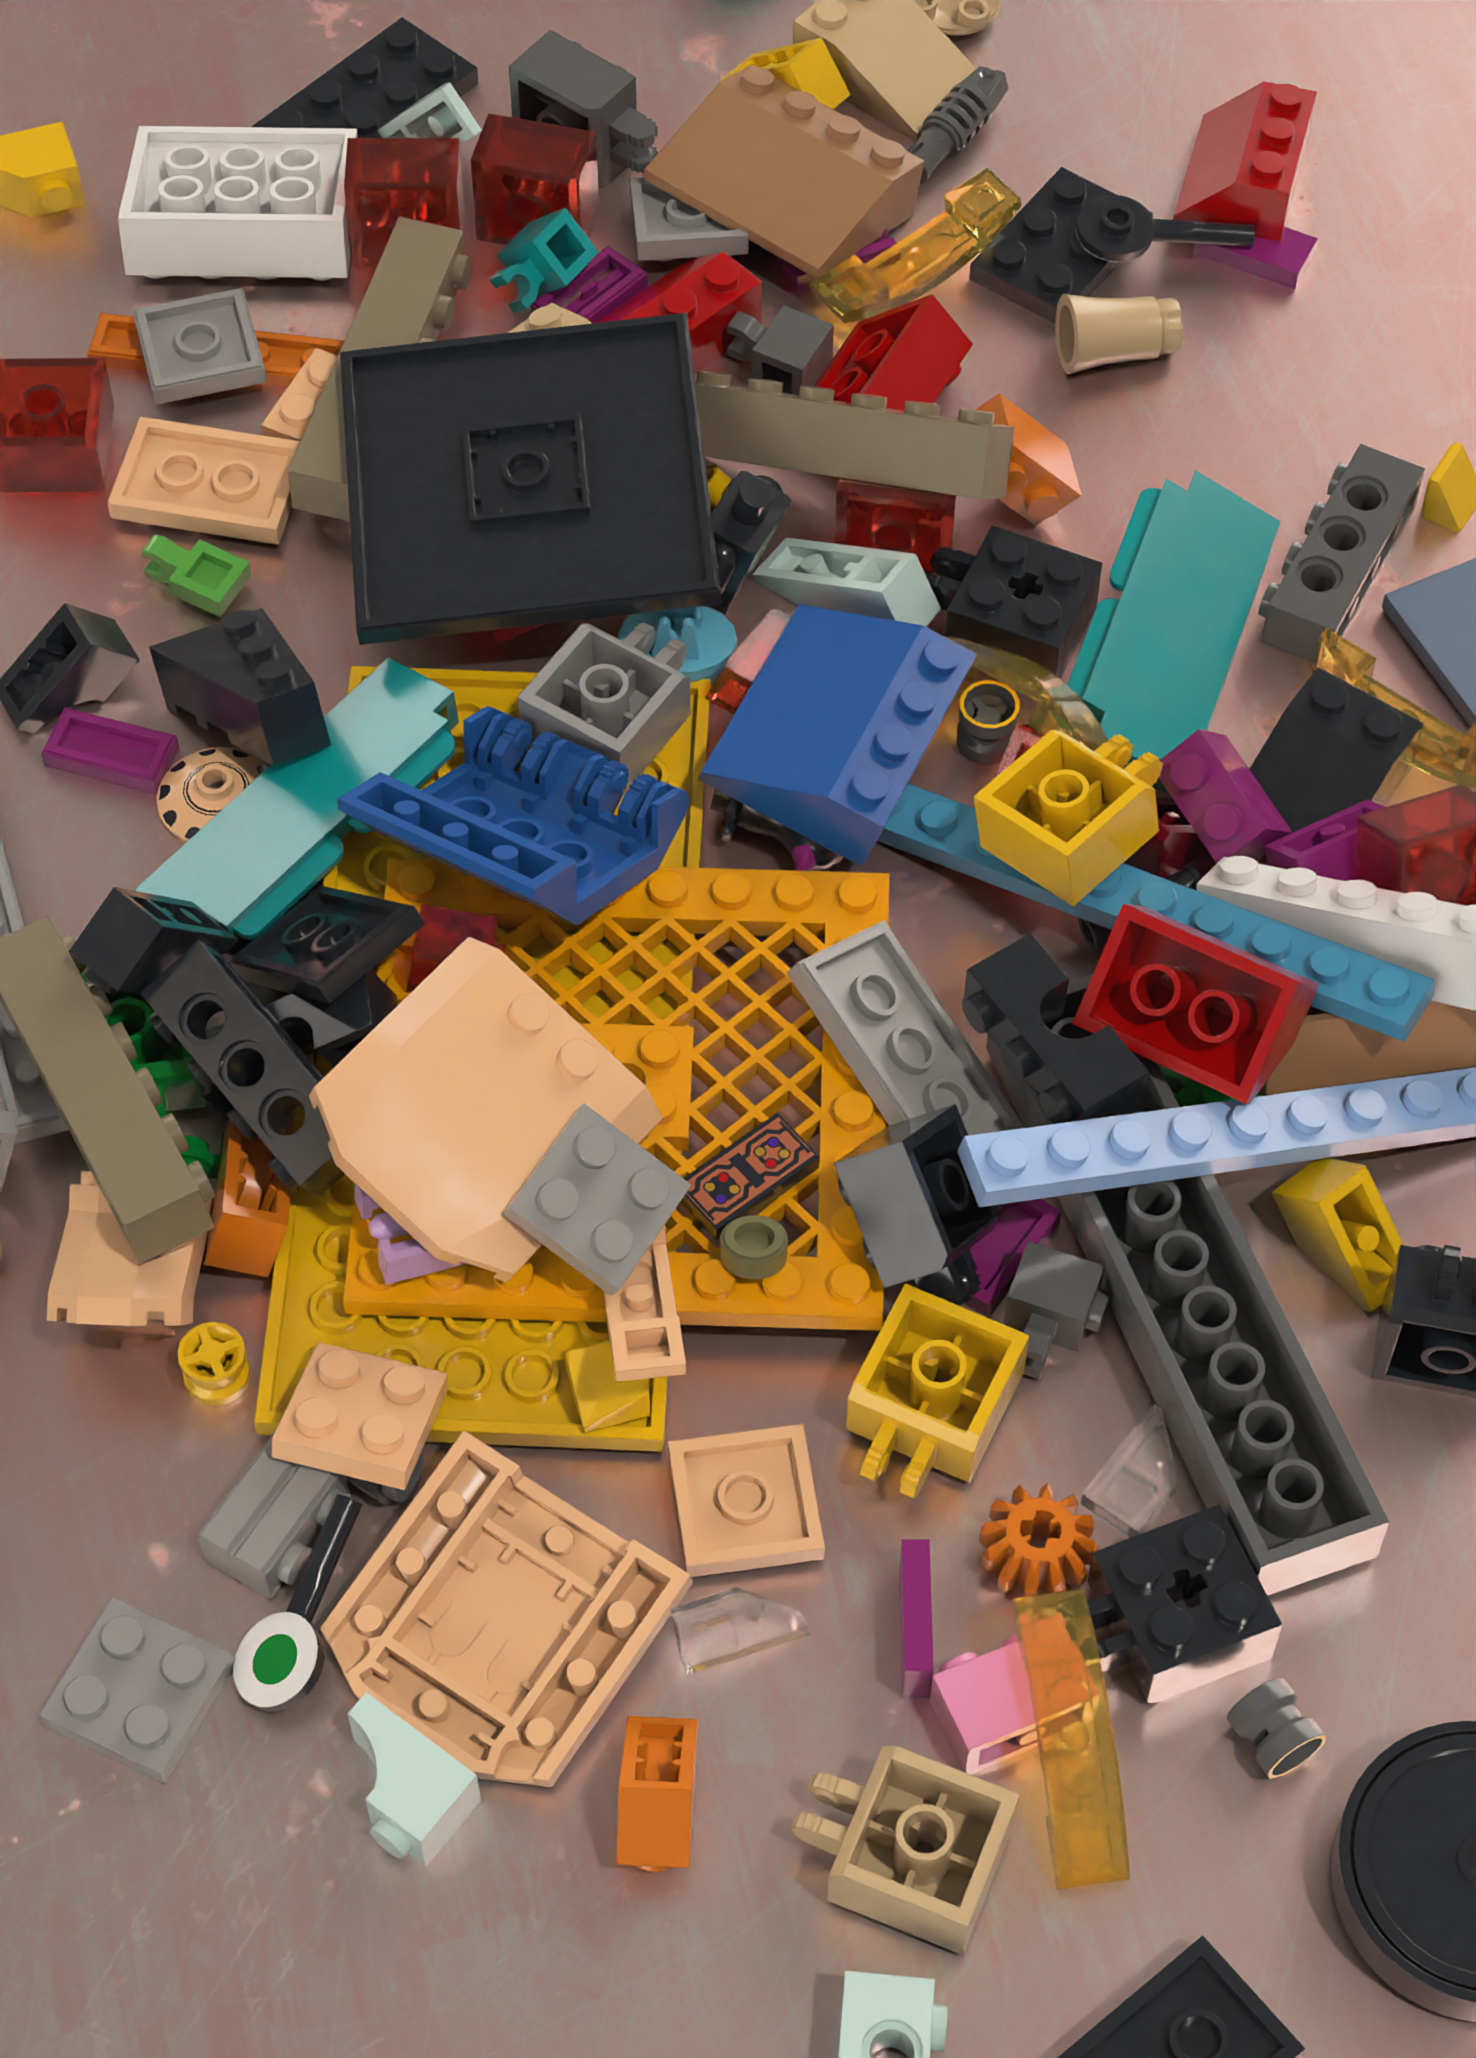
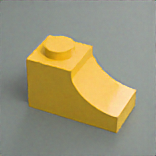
(804, 67)

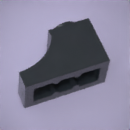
(67, 663)

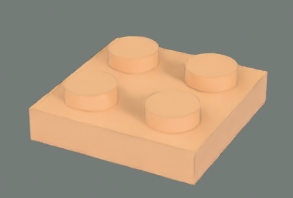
(360, 1415)
(745, 1500)

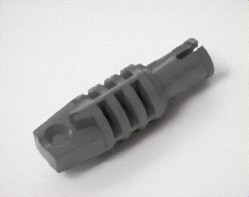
(959, 117)

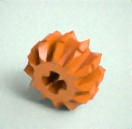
(1041, 1518)

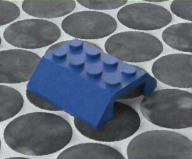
(534, 831)

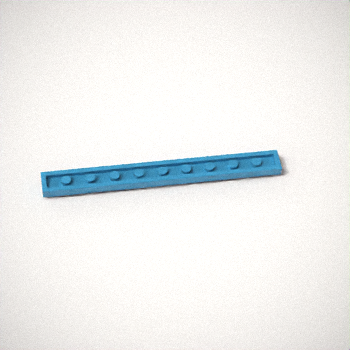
(1349, 981)

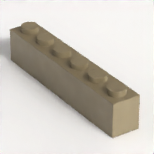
(403, 305)
(855, 438)
(100, 1094)

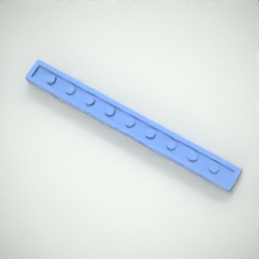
(1219, 1137)

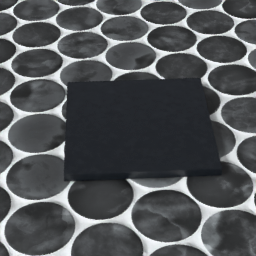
(526, 479)

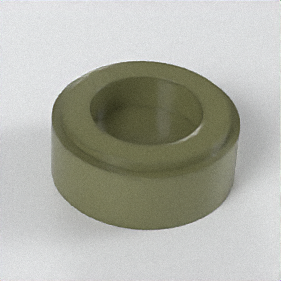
(753, 1247)

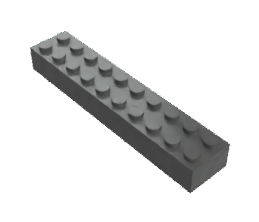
(1220, 1358)

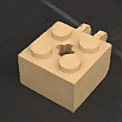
(906, 1804)

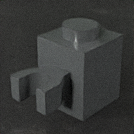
(789, 351)
(1054, 1302)

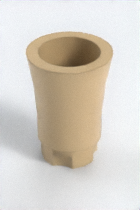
(1115, 330)

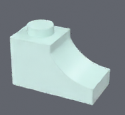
(418, 1786)

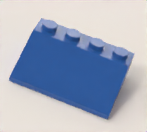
(838, 724)

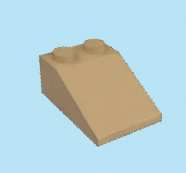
(887, 56)

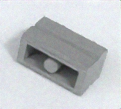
(270, 1522)

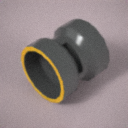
(986, 721)
(1276, 1727)

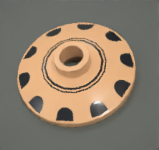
(185, 794)

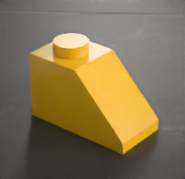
(39, 171)
(1342, 1226)

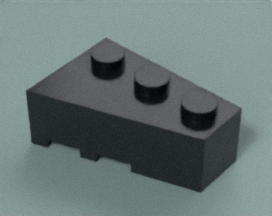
(245, 684)

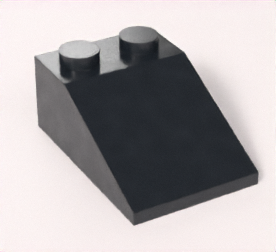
(1334, 751)

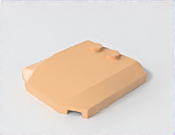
(463, 1100)
(500, 1617)

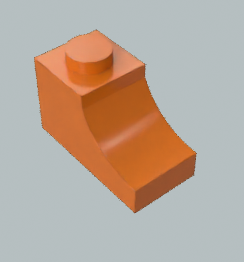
(248, 1208)
(657, 1793)

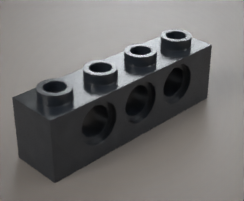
(183, 1003)

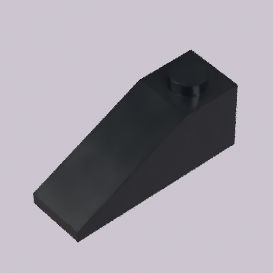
(140, 936)

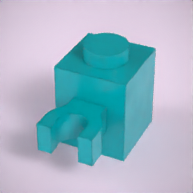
(543, 257)

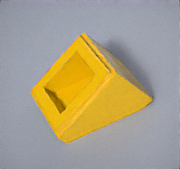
(1451, 490)

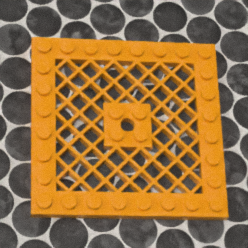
(672, 903)

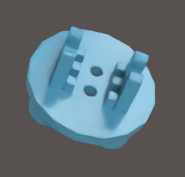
(702, 629)

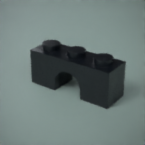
(320, 1026)
(1076, 1079)

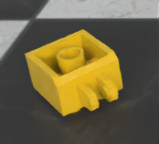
(1070, 812)
(934, 1388)

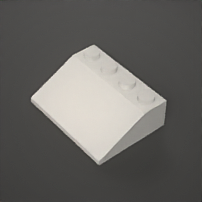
(236, 203)

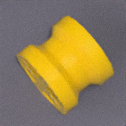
(211, 1347)

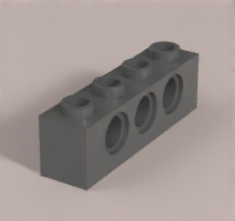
(1342, 551)

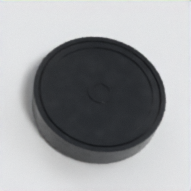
(1410, 1867)

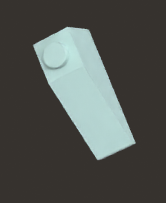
(434, 116)
(850, 580)

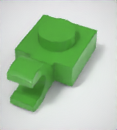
(198, 576)

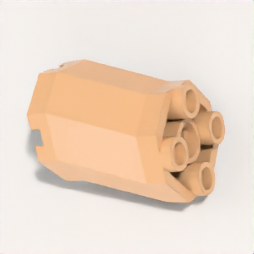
(101, 1278)

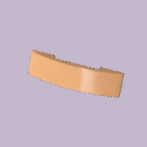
(644, 1320)

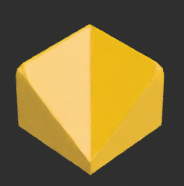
(598, 1395)

